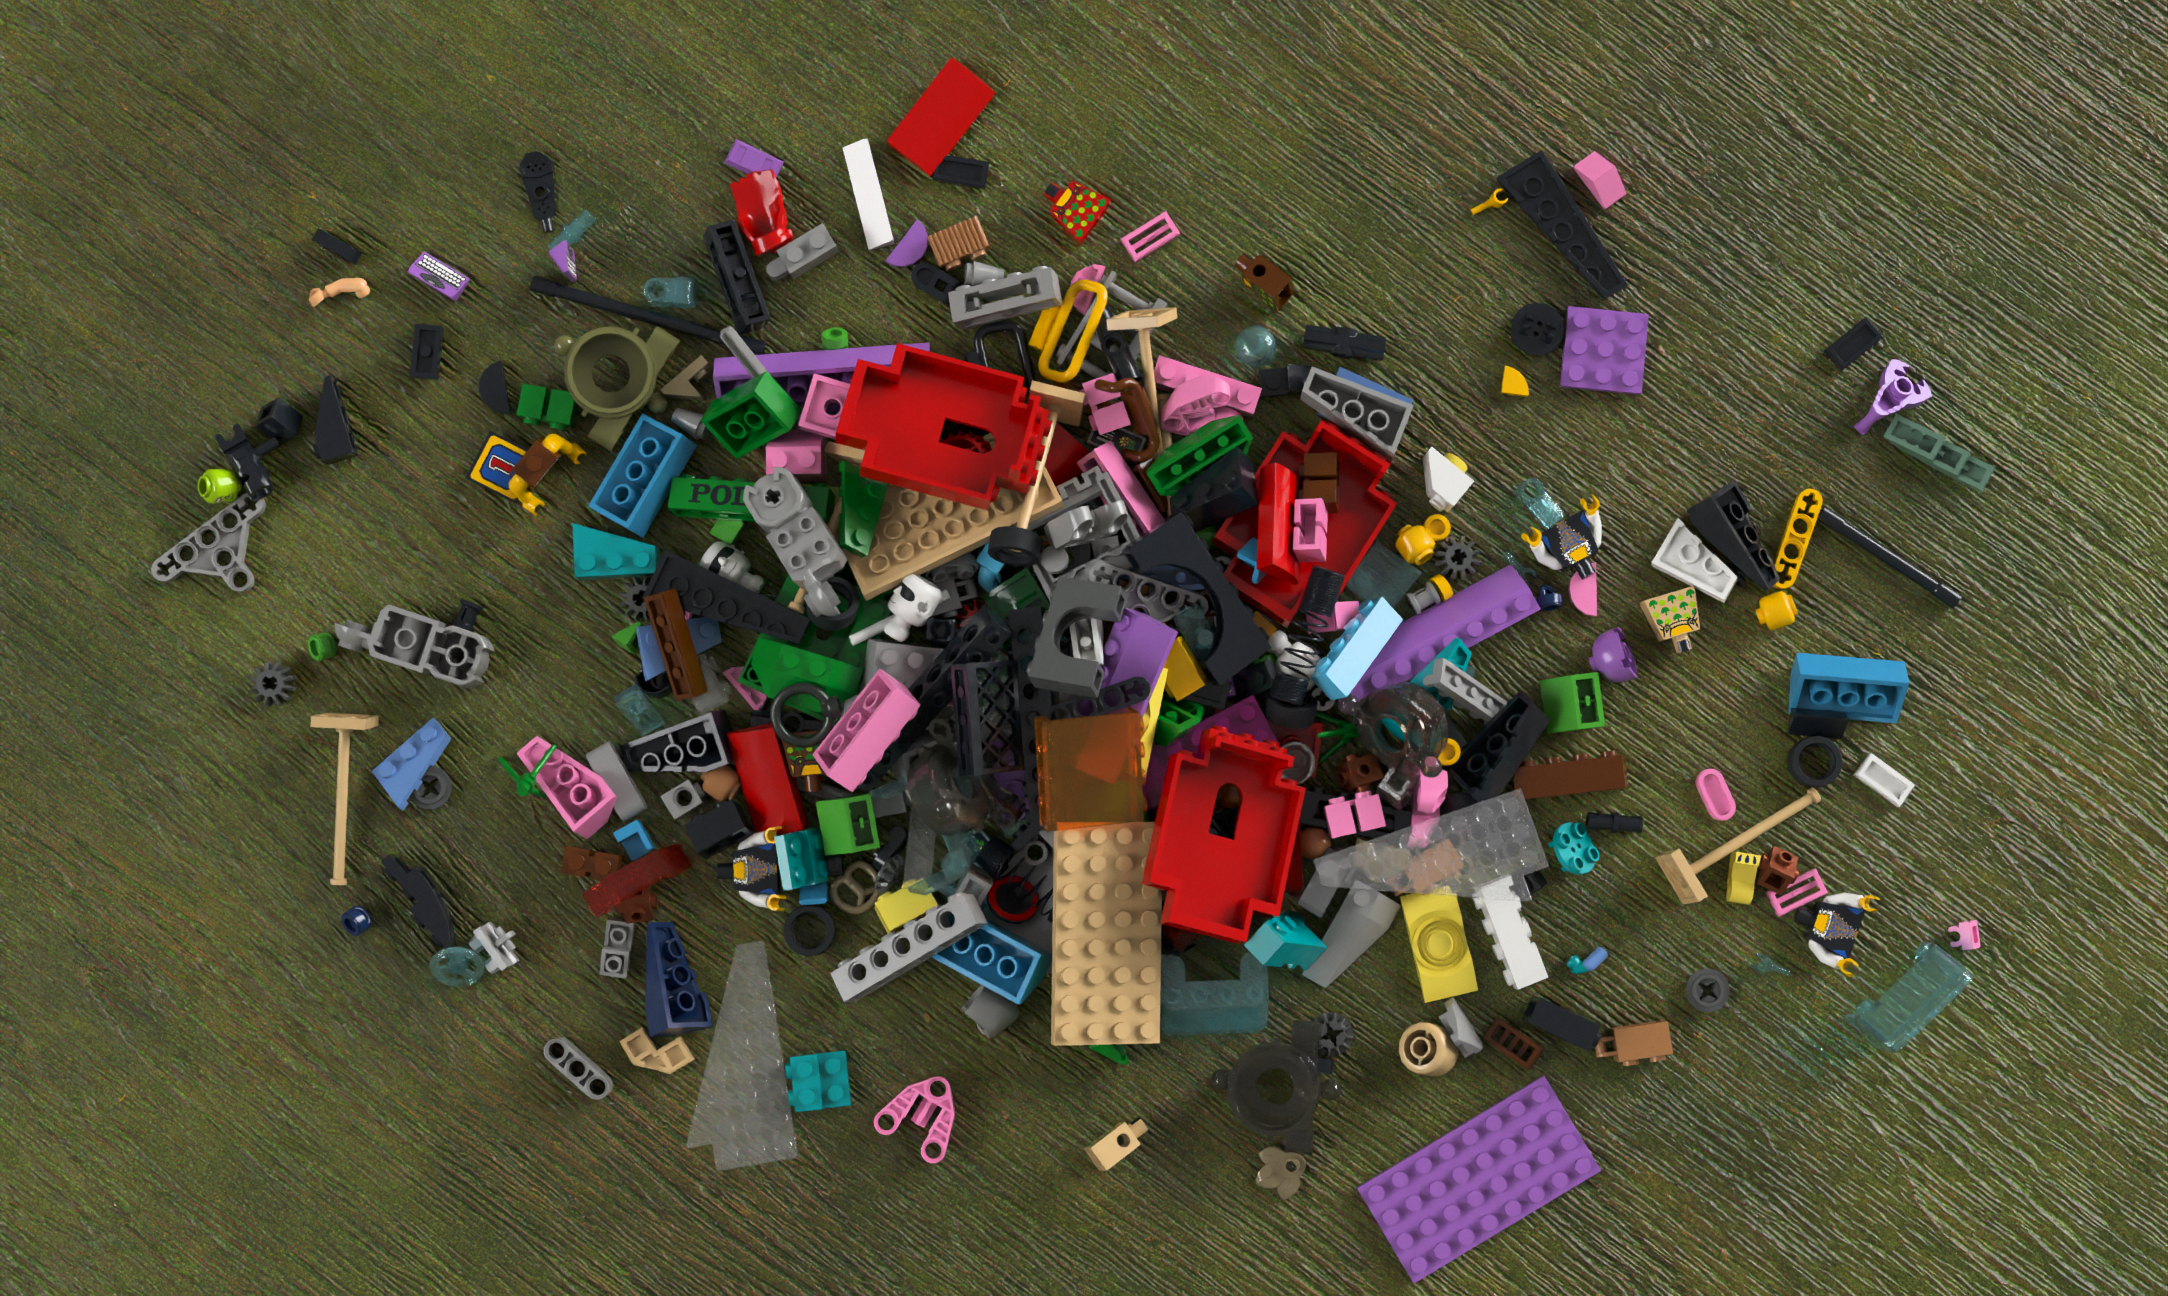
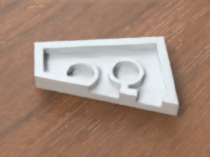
(1692, 563)

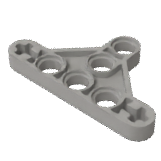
(206, 556)
(1152, 604)

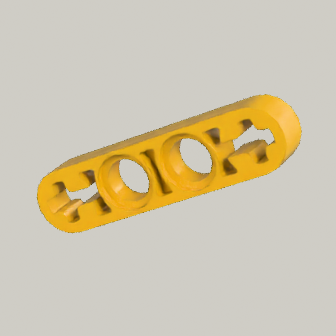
(1799, 540)

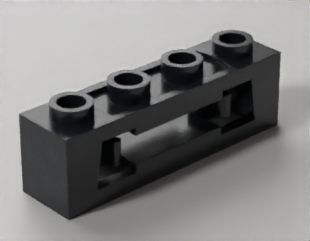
(736, 277)
(1310, 807)

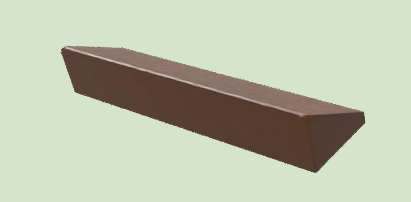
(675, 644)

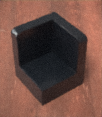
(279, 420)

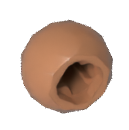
(1314, 842)

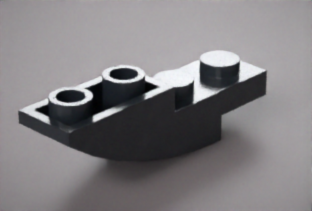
(431, 908)

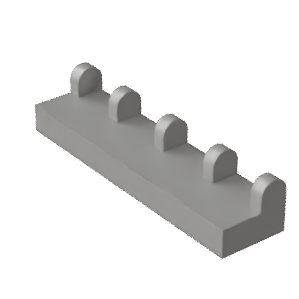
(1464, 690)

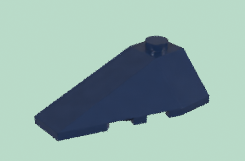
(672, 995)

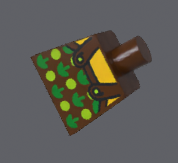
(1266, 281)
(803, 763)

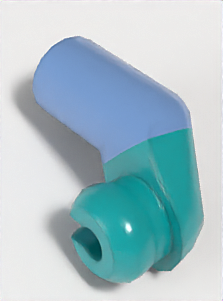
(1588, 964)

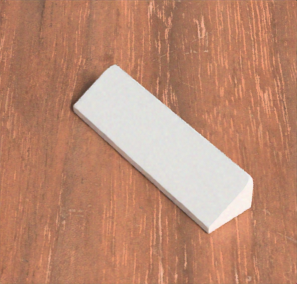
(868, 194)

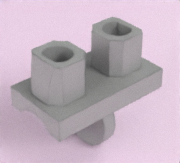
(497, 944)

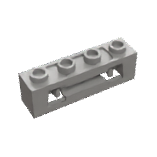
(1040, 284)

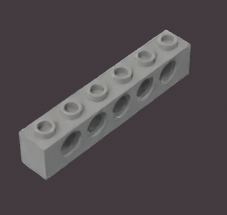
(967, 920)

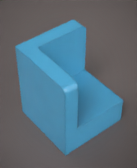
(1248, 554)
(635, 839)

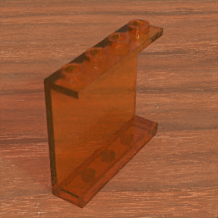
(1090, 770)

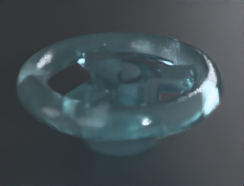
(456, 963)

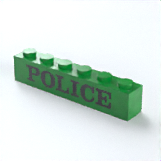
(724, 499)

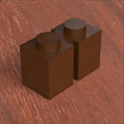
(1321, 479)
(584, 863)

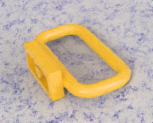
(1051, 326)

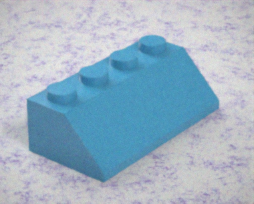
(642, 475)
(1851, 685)
(998, 960)

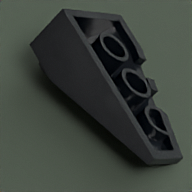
(1726, 524)
(686, 747)

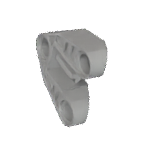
(1086, 526)

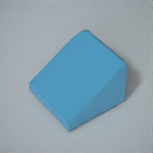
(814, 894)

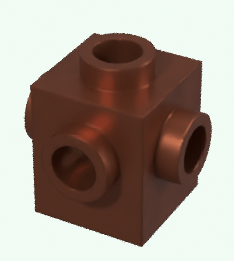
(1359, 772)
(1777, 870)
(639, 906)

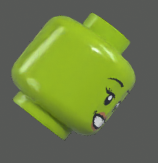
(219, 486)

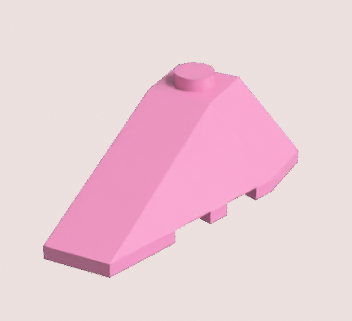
(573, 789)

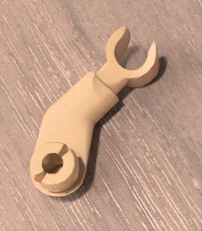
(355, 285)

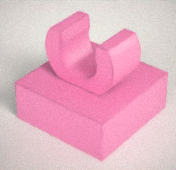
(1968, 933)

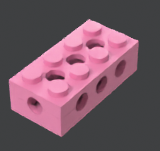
(821, 394)

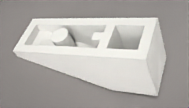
(1087, 639)

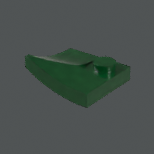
(1016, 593)

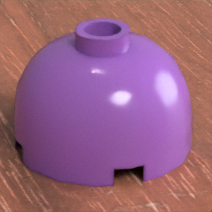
(1613, 657)

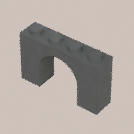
(1069, 603)

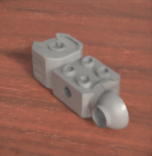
(797, 536)
(421, 645)

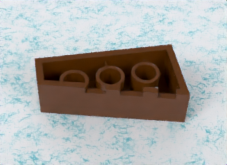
(1573, 776)

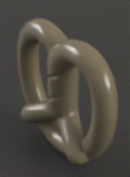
(856, 887)

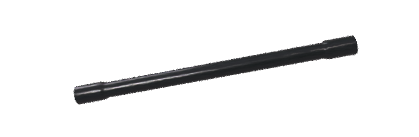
(554, 289)

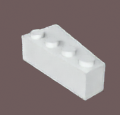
(1512, 941)

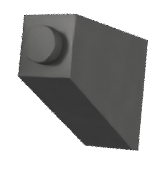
(1315, 897)

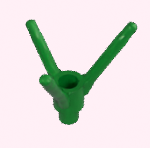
(1346, 731)
(527, 781)

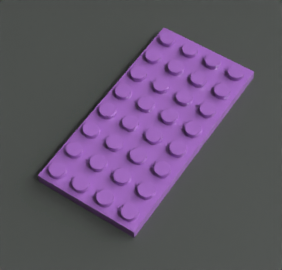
(1478, 1179)

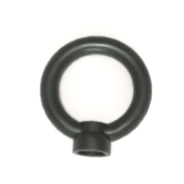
(830, 708)

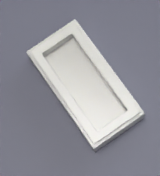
(1884, 780)

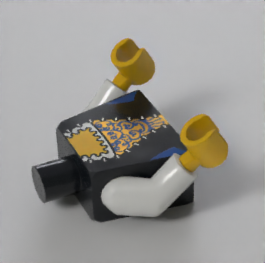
(1570, 541)
(756, 870)
(1834, 927)

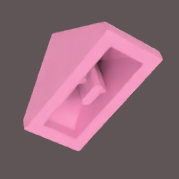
(1601, 179)

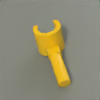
(1493, 201)

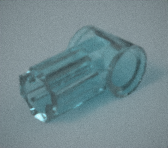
(1541, 505)

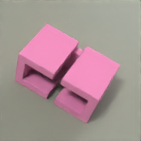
(1109, 417)
(1310, 521)
(1367, 812)

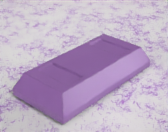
(751, 159)

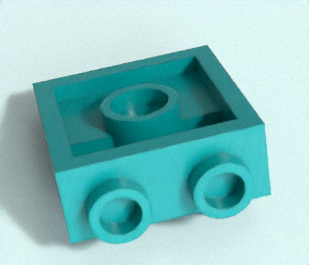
(801, 858)
(818, 1081)

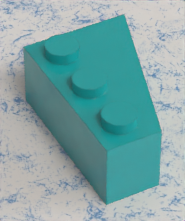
(611, 556)
(1286, 941)

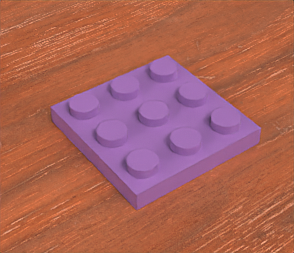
(1604, 350)

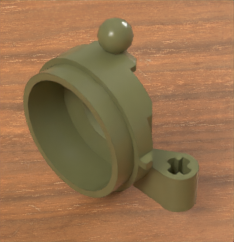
(616, 407)

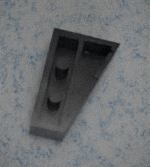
(1218, 491)

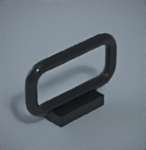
(980, 357)

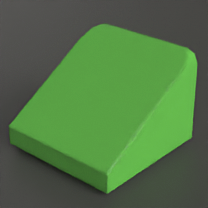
(728, 530)
(628, 638)

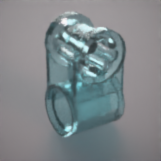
(675, 292)

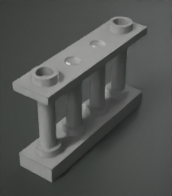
(1065, 351)

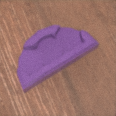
(910, 248)

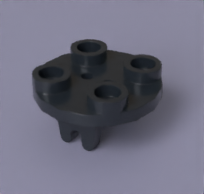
(1525, 324)

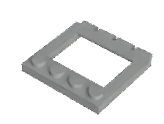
(1073, 496)

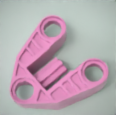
(1196, 404)
(1428, 797)
(902, 1103)

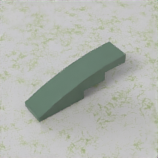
(1938, 453)

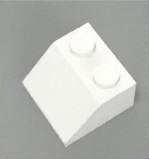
(1443, 481)

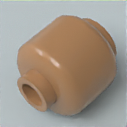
(721, 783)

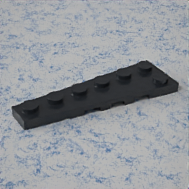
(1554, 211)
(724, 600)

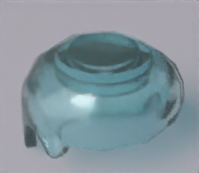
(1256, 346)

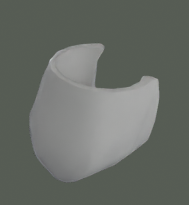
(990, 1011)

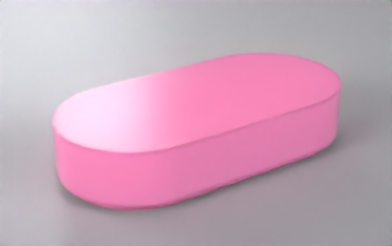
(1715, 794)

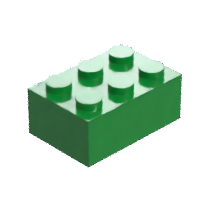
(751, 415)

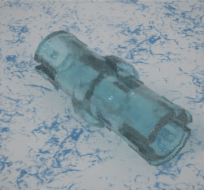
(574, 230)

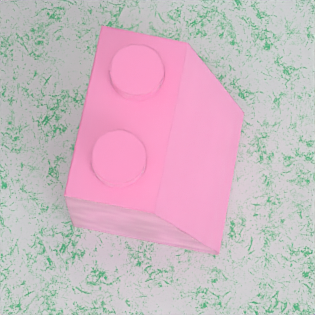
(800, 454)

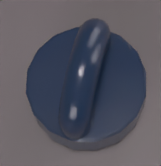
(1550, 601)
(356, 920)

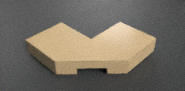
(644, 1053)

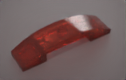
(634, 878)

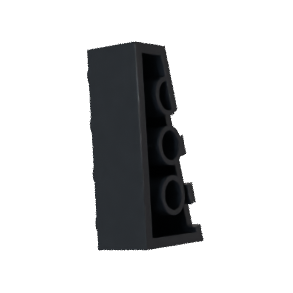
(1499, 748)

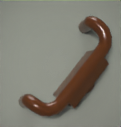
(1139, 413)

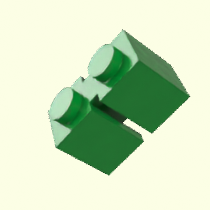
(546, 406)

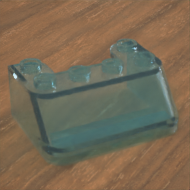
(1213, 1004)

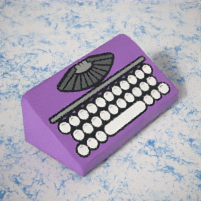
(565, 259)
(439, 276)

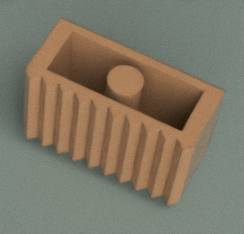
(958, 244)

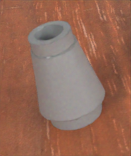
(978, 272)
(690, 423)

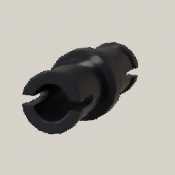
(1614, 822)

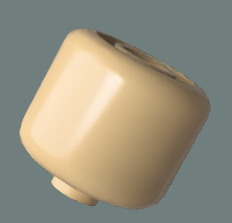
(1428, 1049)

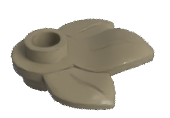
(1277, 1173)

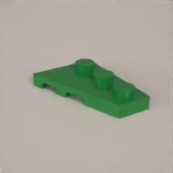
(860, 509)

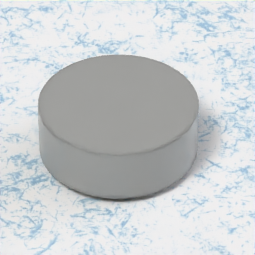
(1054, 559)

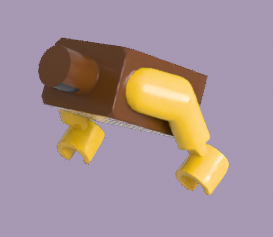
(536, 464)

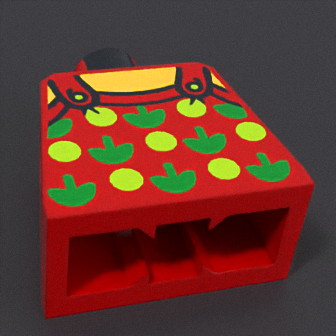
(1076, 209)

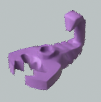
(1894, 394)

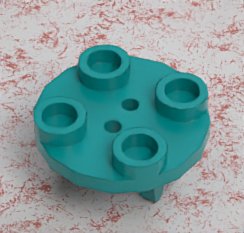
(1574, 848)

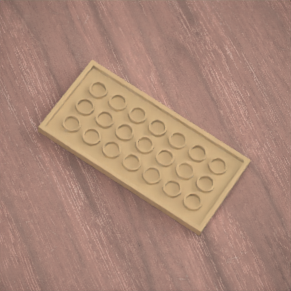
(927, 531)
(1105, 938)

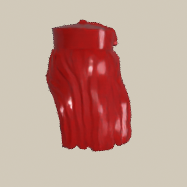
(761, 211)

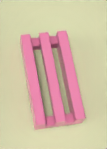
(1131, 249)
(1775, 902)

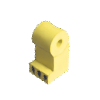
(1741, 877)

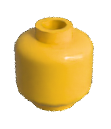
(1415, 544)
(1776, 610)

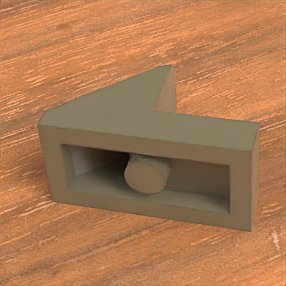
(681, 387)

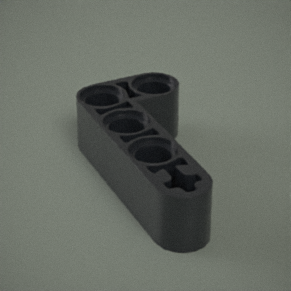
(1071, 706)

